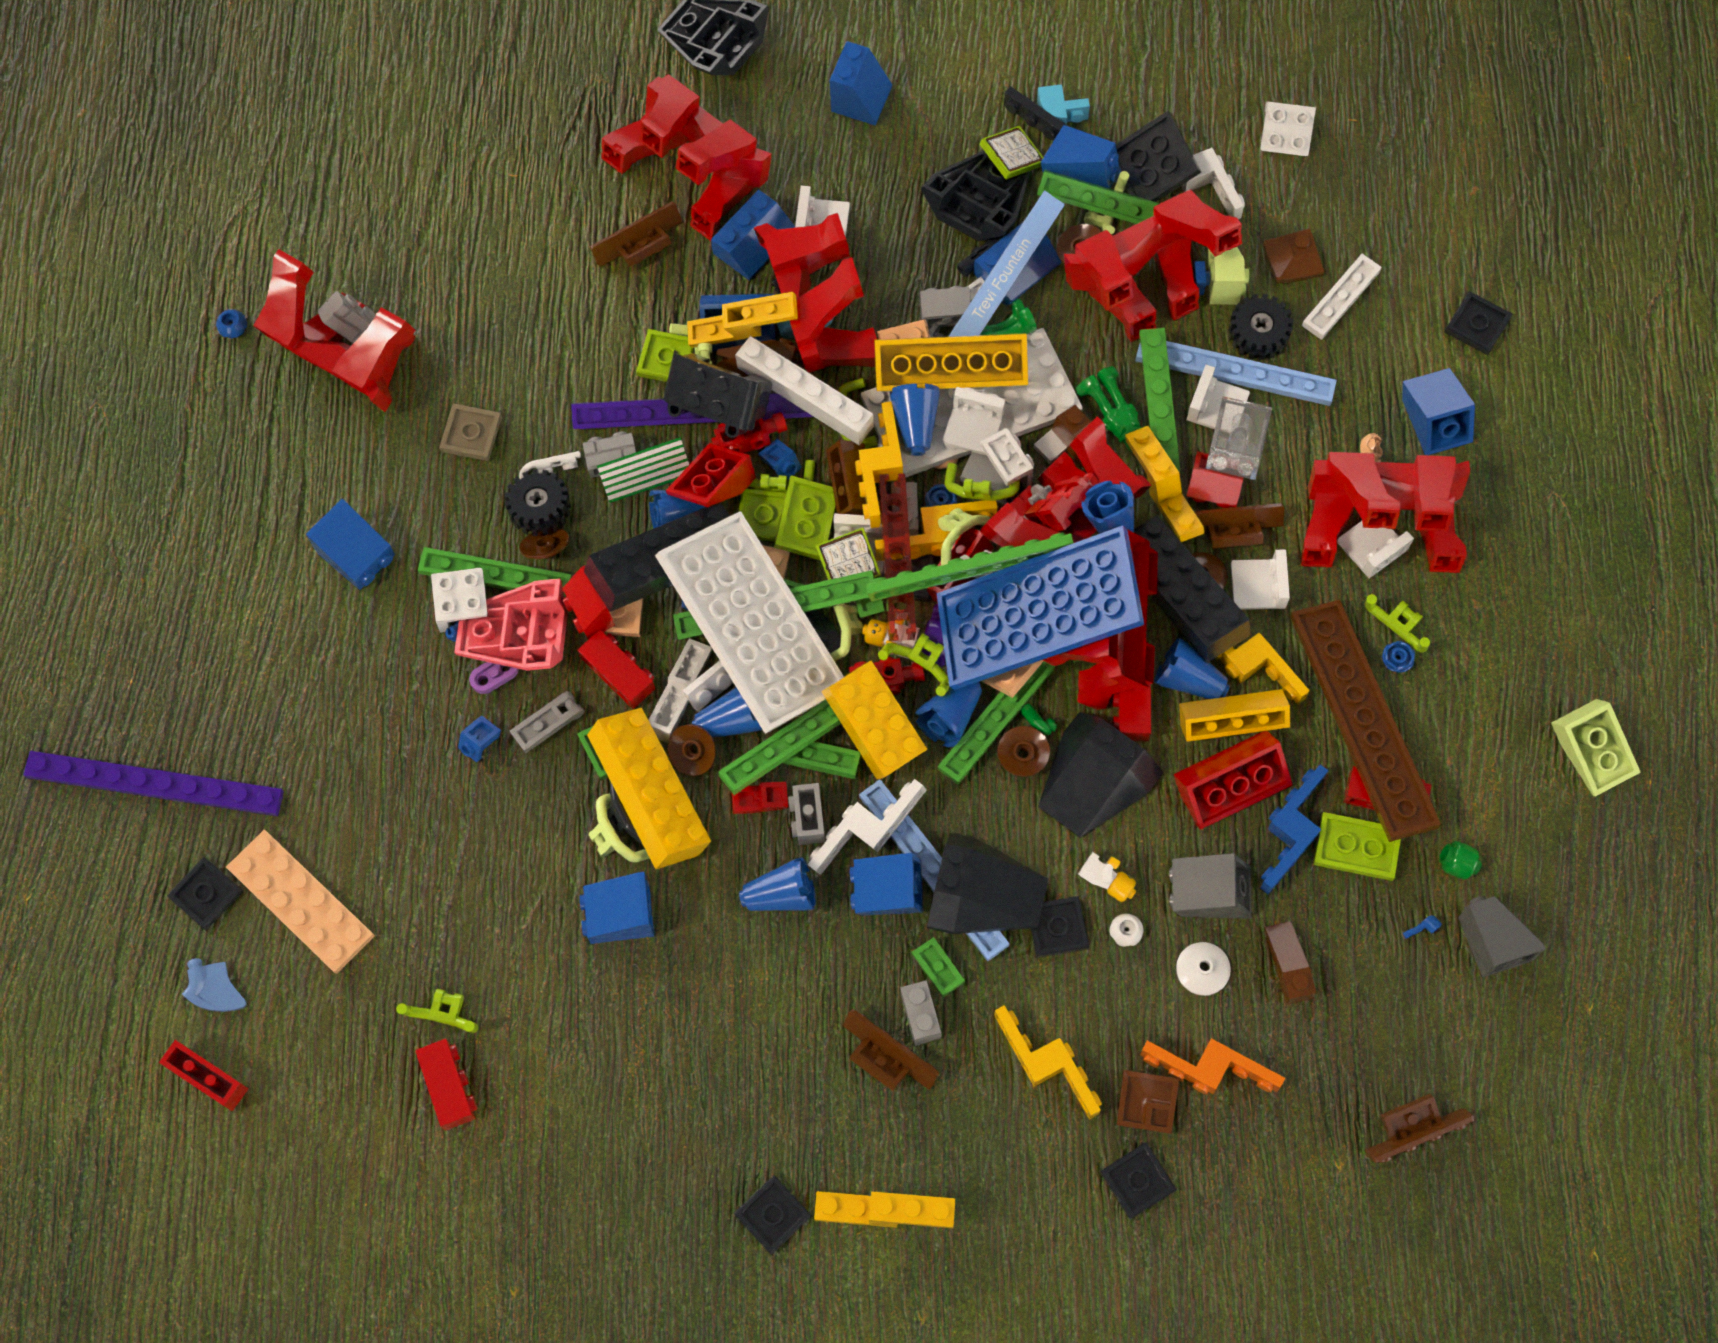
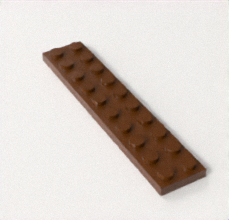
(1365, 721)

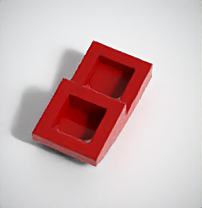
(760, 798)

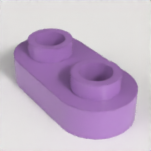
(494, 674)

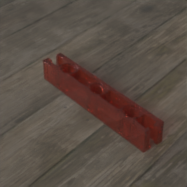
(896, 540)

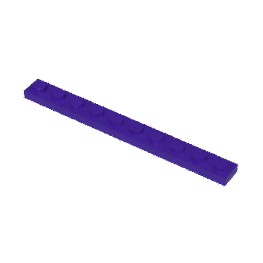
(655, 413)
(153, 783)

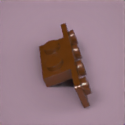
(638, 238)
(1240, 524)
(885, 1056)
(1414, 1125)

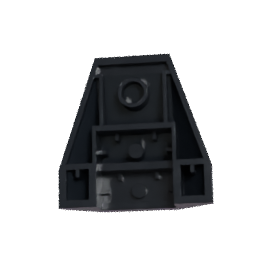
(716, 33)
(976, 197)
(1096, 775)
(984, 890)

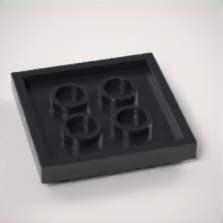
(1156, 159)

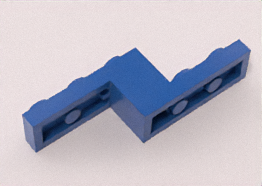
(1293, 828)

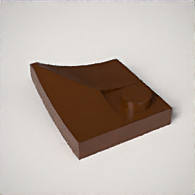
(1293, 257)
(1147, 1101)

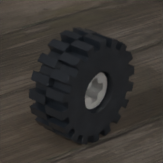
(1259, 340)
(541, 516)

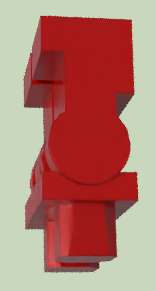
(1062, 502)

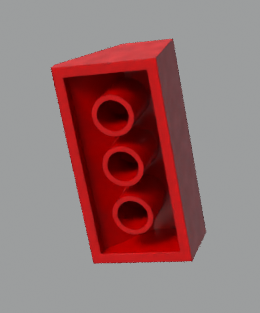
(1233, 779)

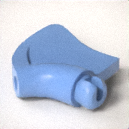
(212, 988)

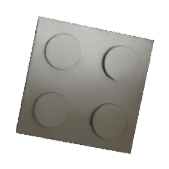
(470, 432)

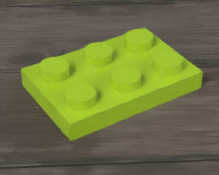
(805, 517)
(1356, 847)

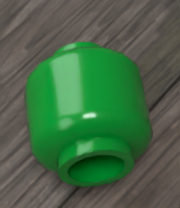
(1460, 860)

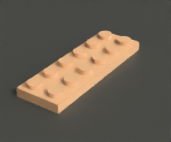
(300, 901)

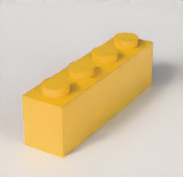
(1234, 715)

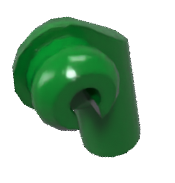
(1036, 721)

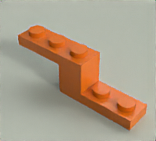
(1212, 1067)

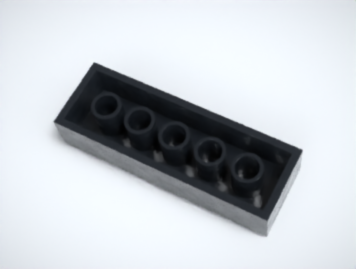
(630, 567)
(1192, 596)

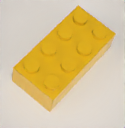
(874, 720)

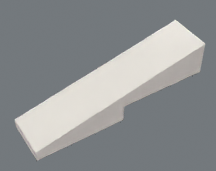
(673, 700)

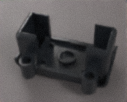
(715, 393)

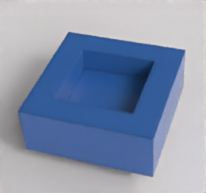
(1201, 276)

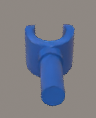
(1431, 923)

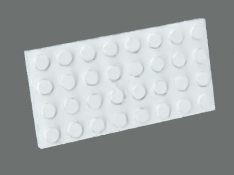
(1025, 409)
(751, 620)

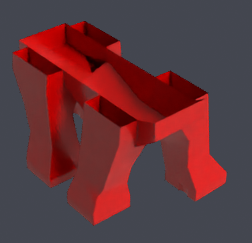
(715, 147)
(794, 257)
(1107, 263)
(364, 365)
(1378, 495)
(1012, 529)
(1125, 658)

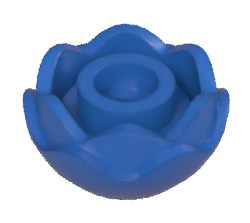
(231, 330)
(939, 492)
(1399, 649)

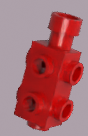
(753, 438)
(901, 673)

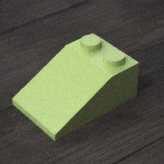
(1227, 277)
(1596, 746)

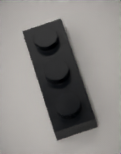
(1032, 113)

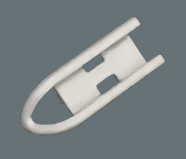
(567, 461)

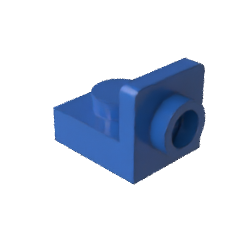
(780, 459)
(477, 738)

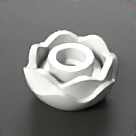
(1125, 938)

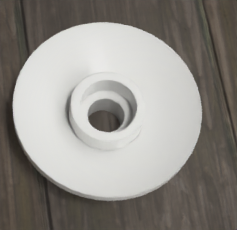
(1200, 981)

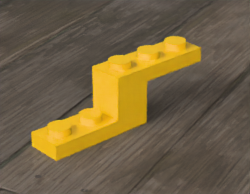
(742, 319)
(879, 461)
(1165, 484)
(932, 536)
(1255, 655)
(1048, 1061)
(885, 1209)

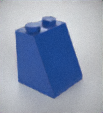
(859, 85)
(1083, 157)
(1439, 411)
(350, 545)
(887, 885)
(617, 909)

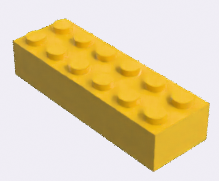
(952, 361)
(648, 788)

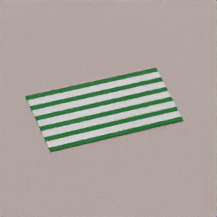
(643, 470)

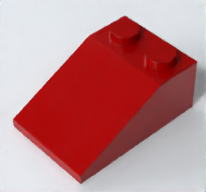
(714, 476)

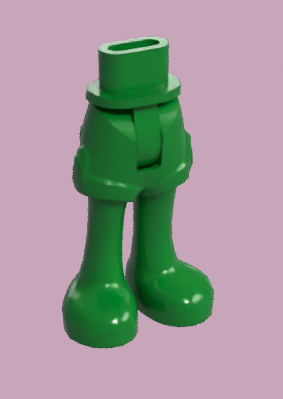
(1018, 323)
(1117, 420)

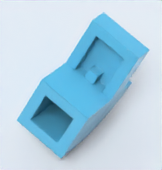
(1052, 100)

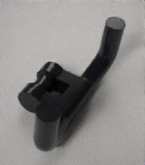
(619, 818)

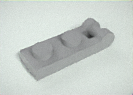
(546, 721)

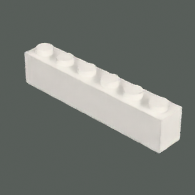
(805, 390)

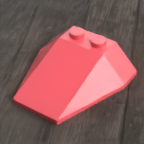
(521, 628)

